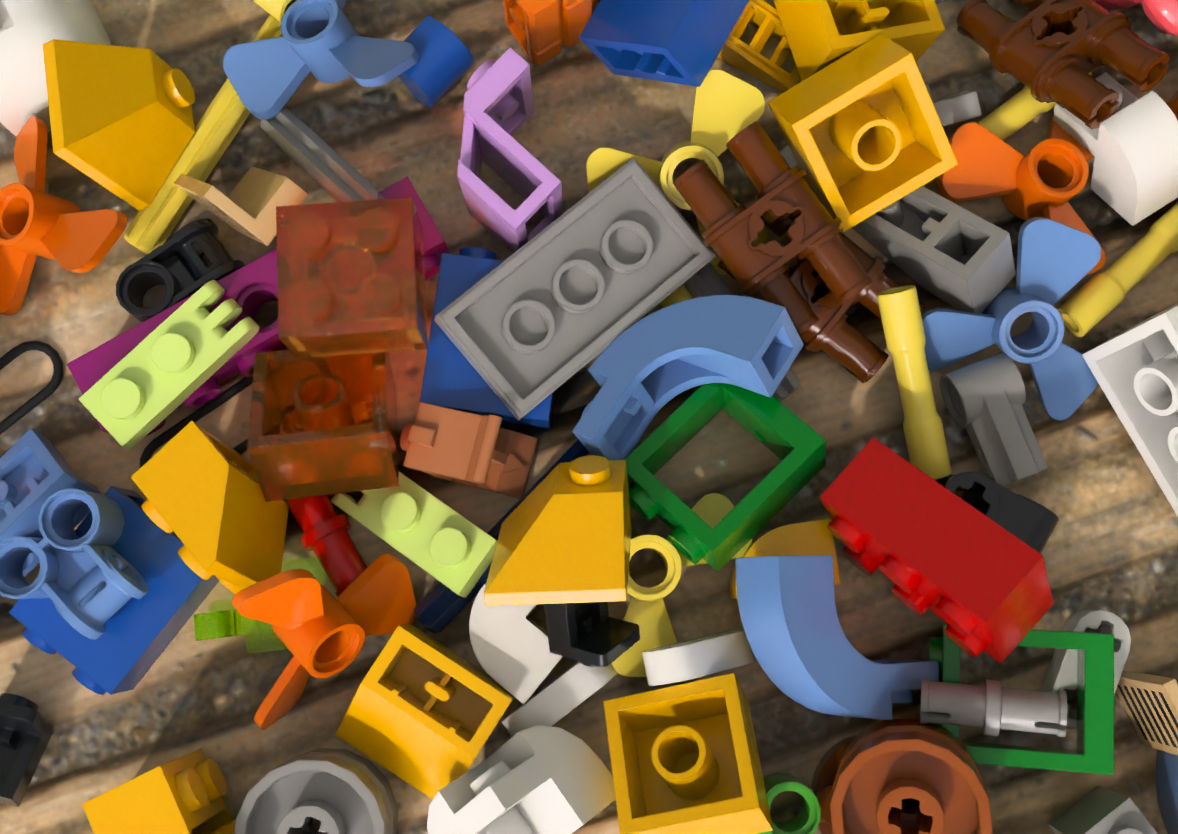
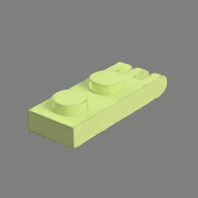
(168, 365)
(424, 532)

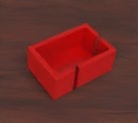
(938, 552)

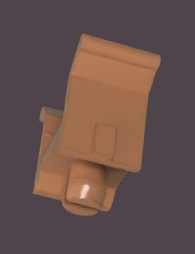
(468, 450)

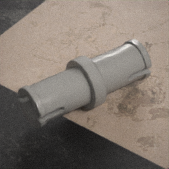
(994, 707)

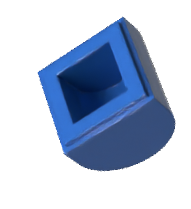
(440, 63)

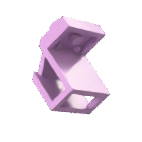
(494, 109)

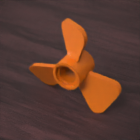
(994, 168)
(45, 224)
(323, 629)

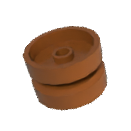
(903, 762)

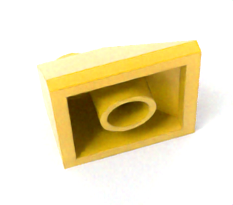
(118, 115)
(566, 539)

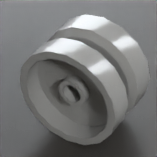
(324, 785)

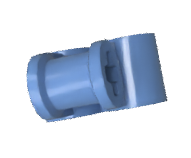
(77, 573)

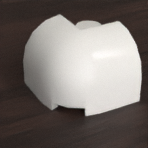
(23, 31)
(528, 786)

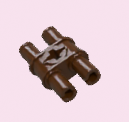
(1059, 46)
(780, 196)
(832, 330)

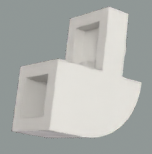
(1132, 152)
(511, 646)

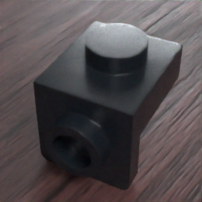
(588, 633)
(22, 745)

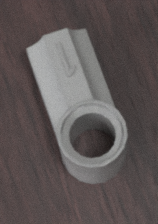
(989, 404)

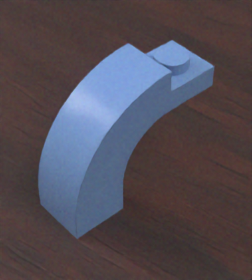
(680, 348)
(802, 647)

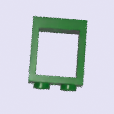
(769, 422)
(1094, 704)

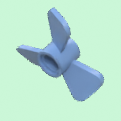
(316, 41)
(1048, 266)

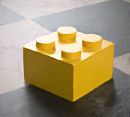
(864, 130)
(687, 760)

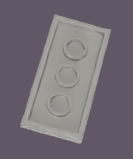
(574, 288)

